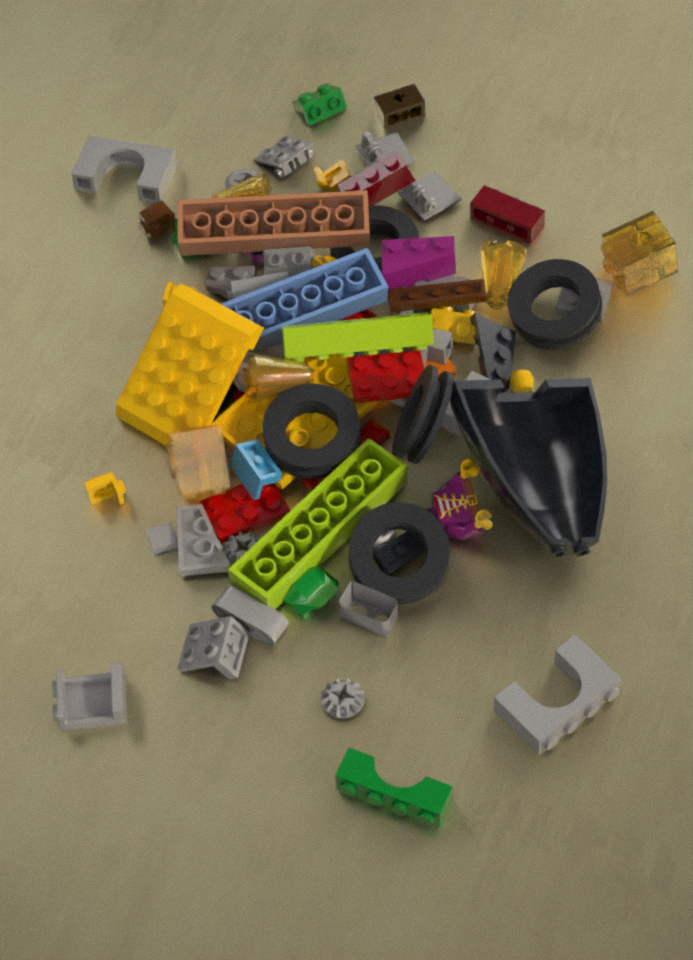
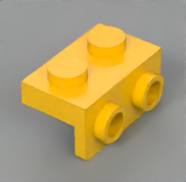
(455, 322)

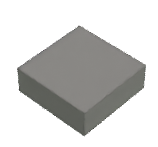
(162, 538)

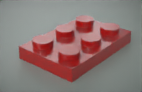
(384, 375)
(239, 512)

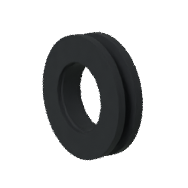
(386, 222)
(555, 274)
(310, 399)
(422, 414)
(407, 518)

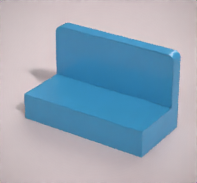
(254, 467)

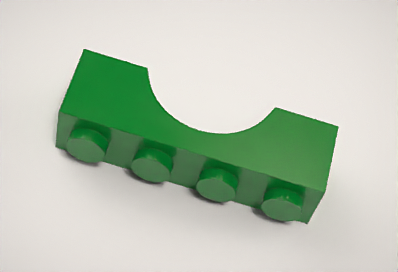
(425, 801)

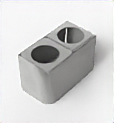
(368, 599)

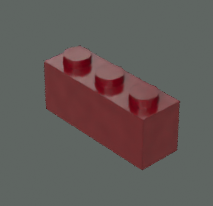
(381, 178)
(507, 214)

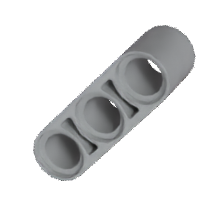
(256, 617)

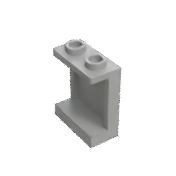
(90, 699)

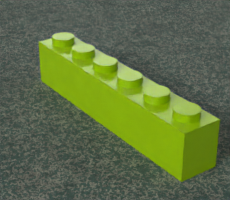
(357, 335)

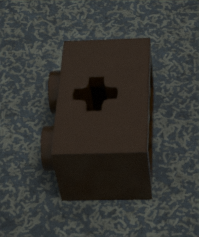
(399, 106)

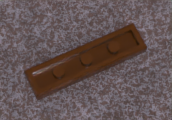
(437, 295)

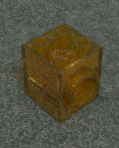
(639, 253)
(198, 461)

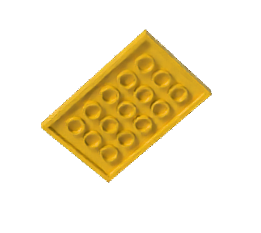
(309, 431)

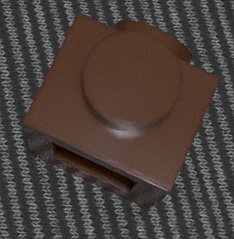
(156, 220)

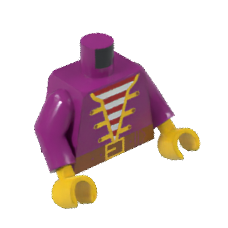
(457, 505)

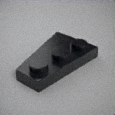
(495, 349)

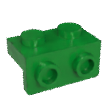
(320, 103)

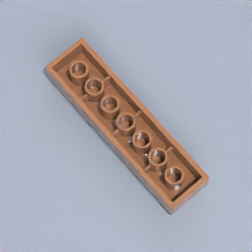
(273, 222)

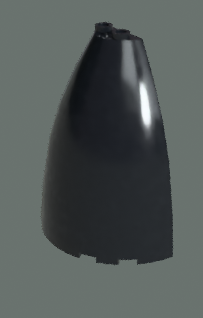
(540, 456)

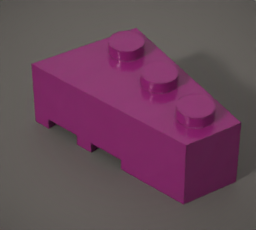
(417, 259)

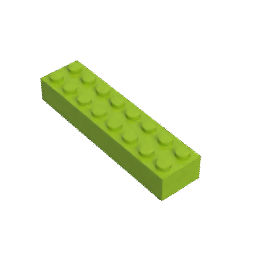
(318, 524)

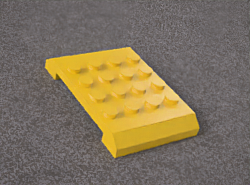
(186, 365)

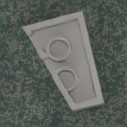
(197, 543)

